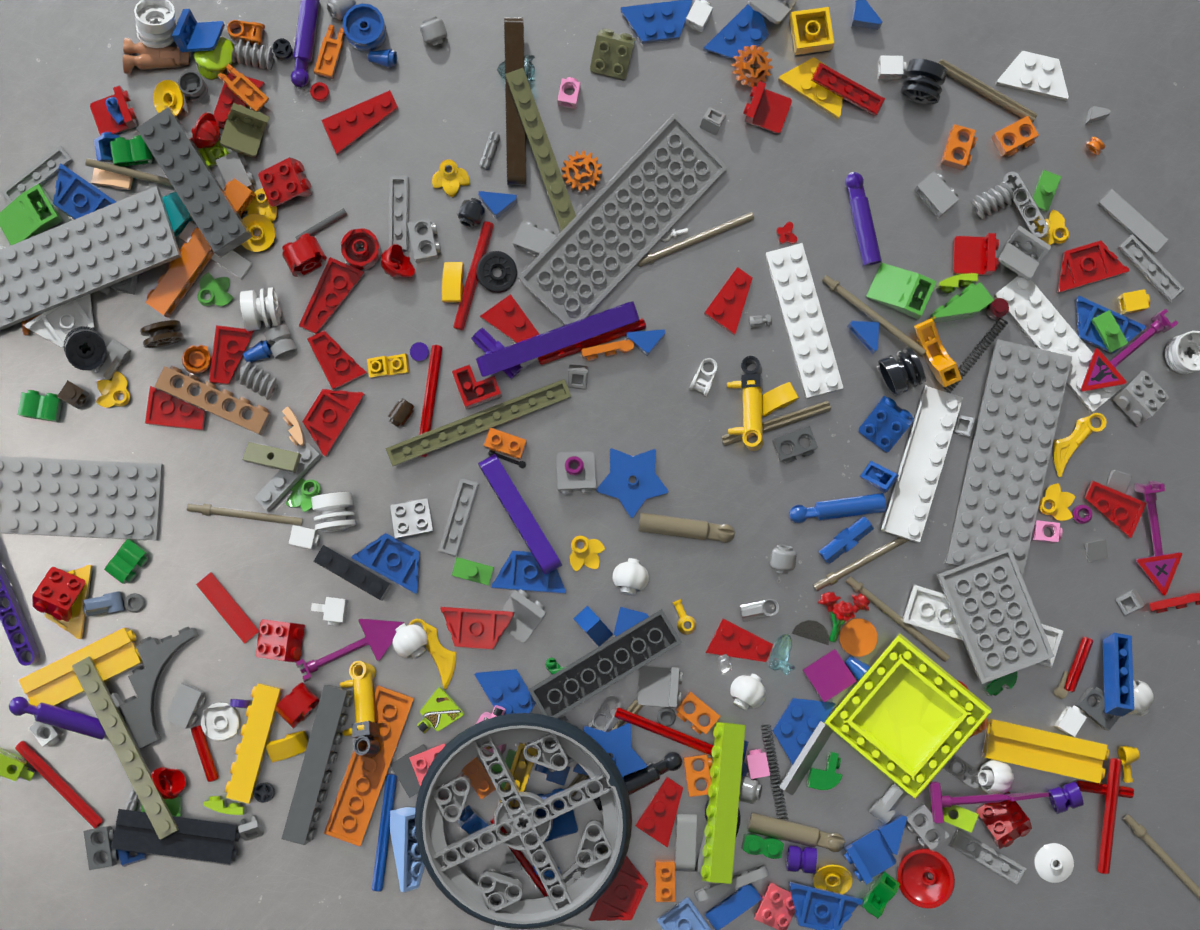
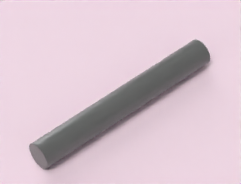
(324, 223)

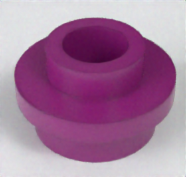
(574, 459)
(1088, 514)

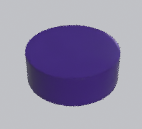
(419, 352)
(239, 703)

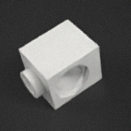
(699, 15)
(891, 67)
(304, 537)
(1070, 720)
(37, 730)

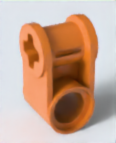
(249, 31)

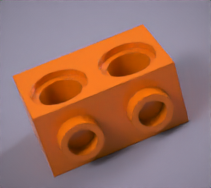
(1012, 133)
(954, 145)
(505, 443)
(700, 709)
(693, 776)
(479, 778)
(665, 880)

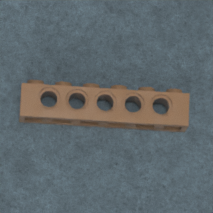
(167, 381)

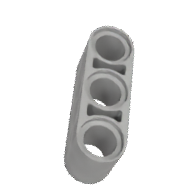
(685, 842)

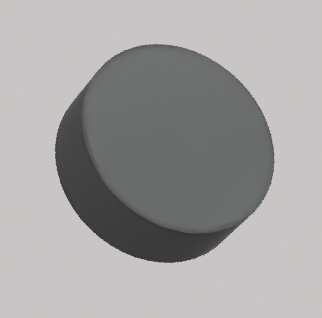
(134, 603)
(666, 716)

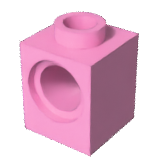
(569, 100)
(1038, 532)
(757, 764)

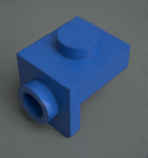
(103, 147)
(471, 821)

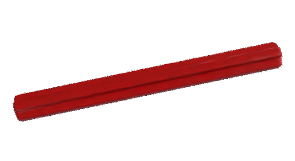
(472, 279)
(594, 341)
(430, 391)
(664, 731)
(58, 784)
(1109, 816)

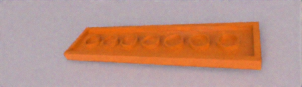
(367, 775)

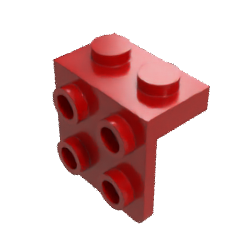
(767, 109)
(105, 121)
(284, 181)
(975, 254)
(57, 593)
(280, 640)
(1005, 821)

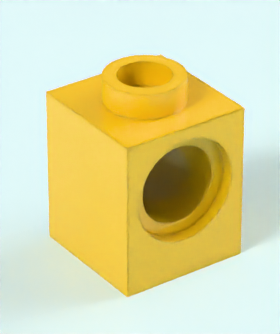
(1134, 301)

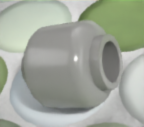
(338, 8)
(433, 31)
(783, 559)
(750, 790)

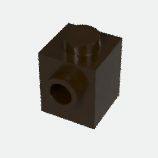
(73, 395)

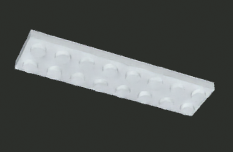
(804, 320)
(1052, 333)
(931, 611)

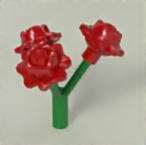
(843, 610)

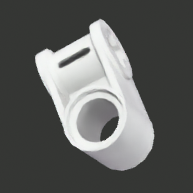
(703, 377)

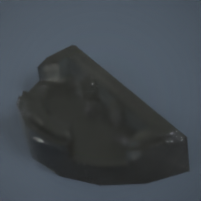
(813, 631)

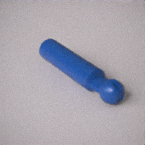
(840, 508)

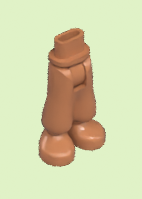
(151, 57)

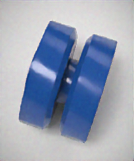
(363, 38)

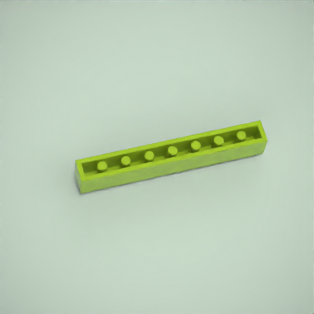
(723, 803)

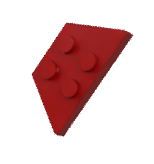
(1088, 265)
(330, 416)
(476, 626)
(622, 896)

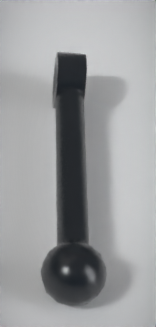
(522, 464)

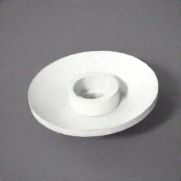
(1044, 863)

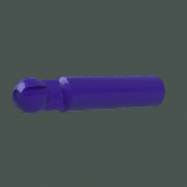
(304, 41)
(863, 220)
(59, 717)

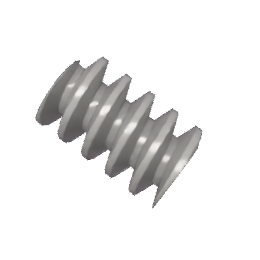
(253, 55)
(992, 199)
(256, 380)

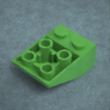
(29, 215)
(901, 290)
(972, 301)

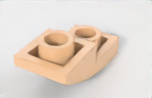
(115, 180)
(297, 434)

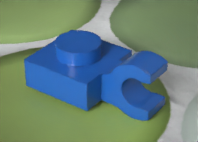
(557, 777)

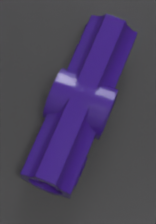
(489, 344)

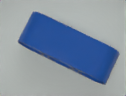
(733, 906)

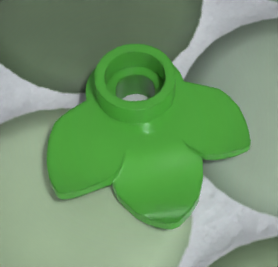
(216, 288)
(301, 496)

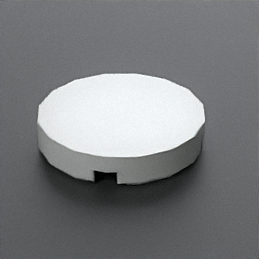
(220, 721)

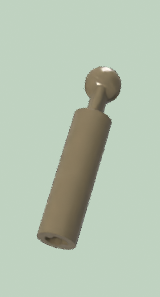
(685, 528)
(794, 832)

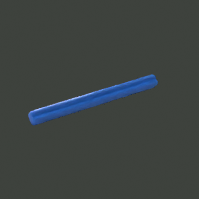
(384, 833)

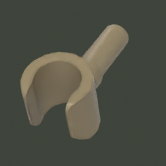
(1060, 692)

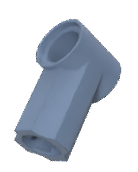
(107, 603)

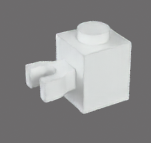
(333, 610)

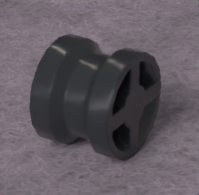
(281, 45)
(261, 791)

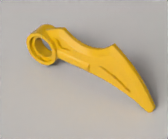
(1064, 448)
(444, 658)

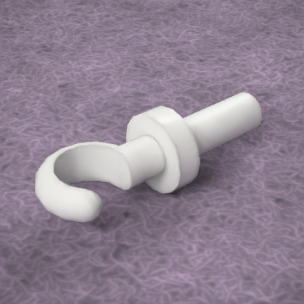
(674, 233)

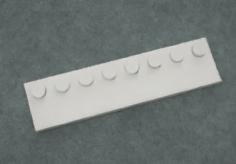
(922, 464)

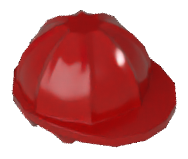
(206, 131)
(396, 263)
(168, 782)

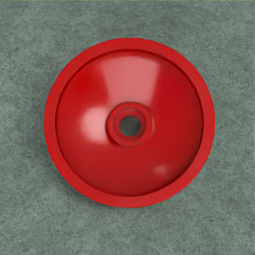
(916, 883)

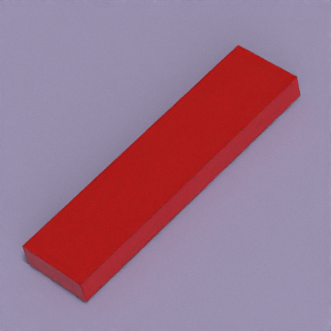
(847, 89)
(228, 607)

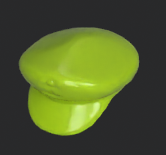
(214, 62)

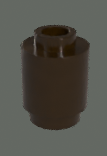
(401, 412)

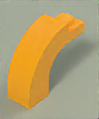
(938, 360)

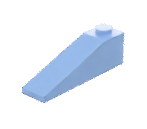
(405, 848)

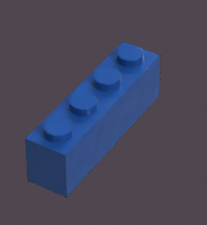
(1118, 674)

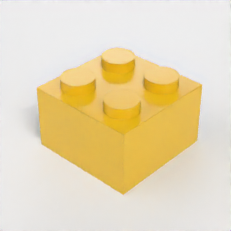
(811, 30)

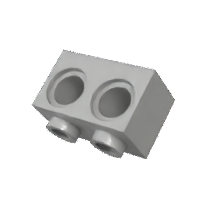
(419, 241)
(927, 826)

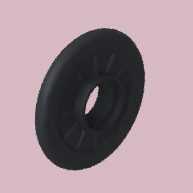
(485, 274)

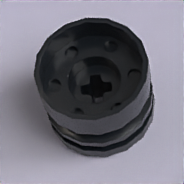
(924, 81)
(92, 356)
(904, 370)

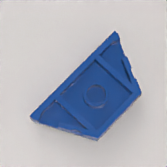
(658, 20)
(743, 30)
(77, 195)
(1086, 330)
(393, 560)
(524, 573)
(506, 690)
(799, 723)
(821, 908)

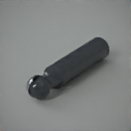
(640, 779)

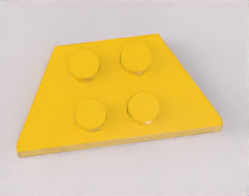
(800, 81)
(76, 623)

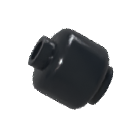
(471, 212)

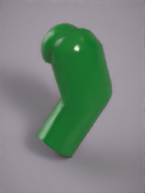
(552, 665)

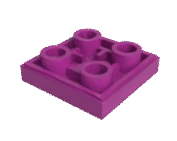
(829, 675)

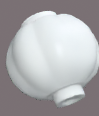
(630, 577)
(410, 641)
(748, 691)
(1142, 698)
(995, 777)

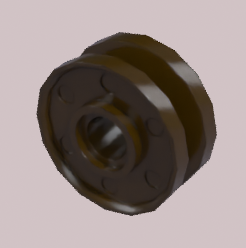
(162, 334)

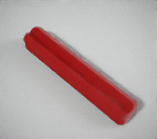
(1078, 664)
(204, 753)
(1100, 788)

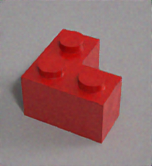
(474, 392)

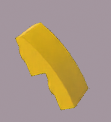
(452, 282)
(388, 366)
(778, 397)
(287, 747)

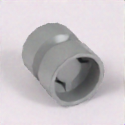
(280, 341)

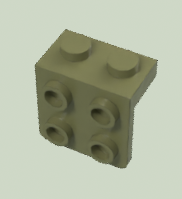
(612, 53)
(243, 130)

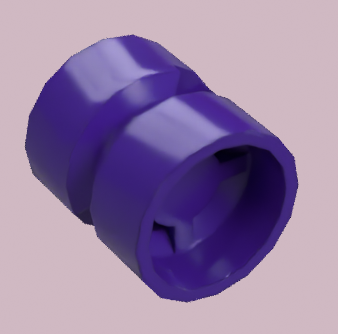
(1066, 797)
(801, 859)

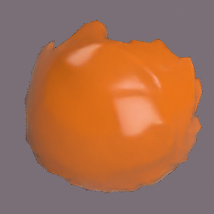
(196, 359)

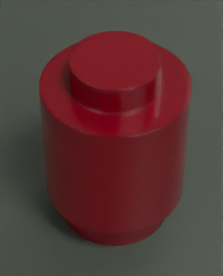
(998, 309)

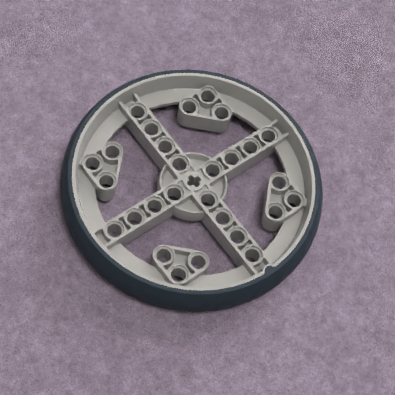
(475, 898)

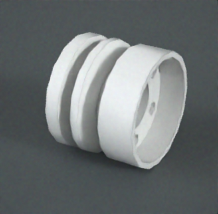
(155, 22)
(259, 309)
(1175, 354)
(333, 511)

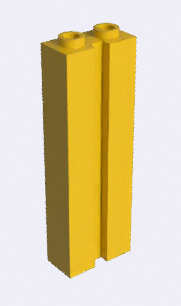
(58, 681)
(1045, 751)

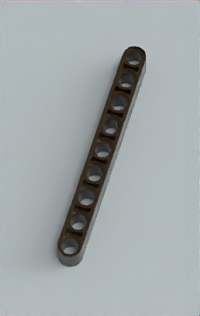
(514, 128)

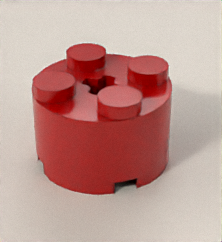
(360, 238)
(303, 255)
(297, 705)

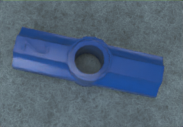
(846, 540)

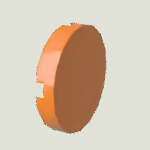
(858, 637)

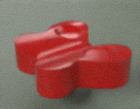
(786, 234)

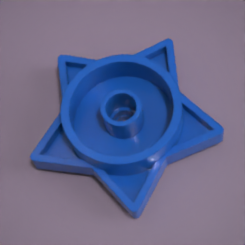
(632, 494)
(619, 744)

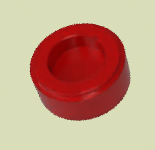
(319, 92)

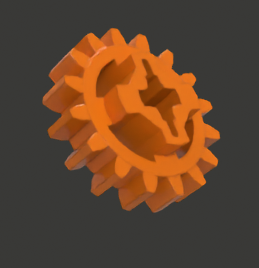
(752, 57)
(575, 167)

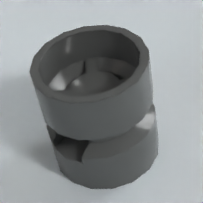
(192, 86)

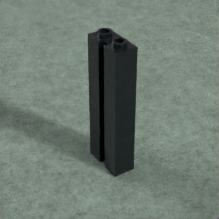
(193, 841)

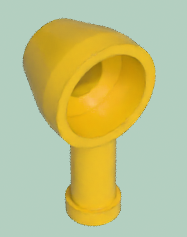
(683, 618)
(1128, 756)

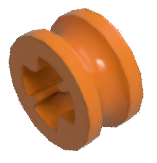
(1095, 145)

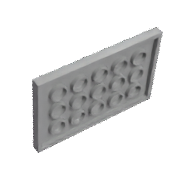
(995, 615)

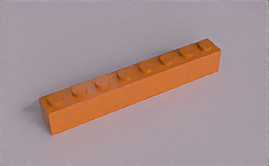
(193, 258)

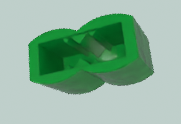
(130, 152)
(39, 406)
(127, 561)
(768, 846)

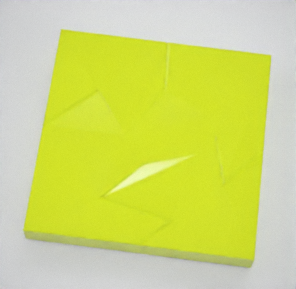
(908, 716)

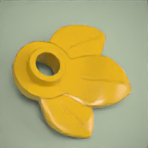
(451, 180)
(262, 207)
(1056, 224)
(112, 389)
(1059, 503)
(586, 556)

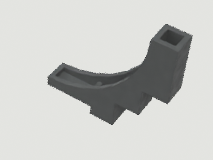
(155, 656)

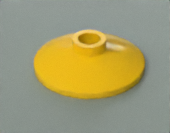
(168, 95)
(266, 236)
(833, 879)

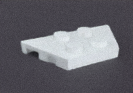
(1035, 75)
(59, 321)

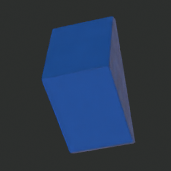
(865, 16)
(497, 202)
(867, 333)
(646, 340)
(879, 476)
(628, 618)
(593, 626)
(893, 832)

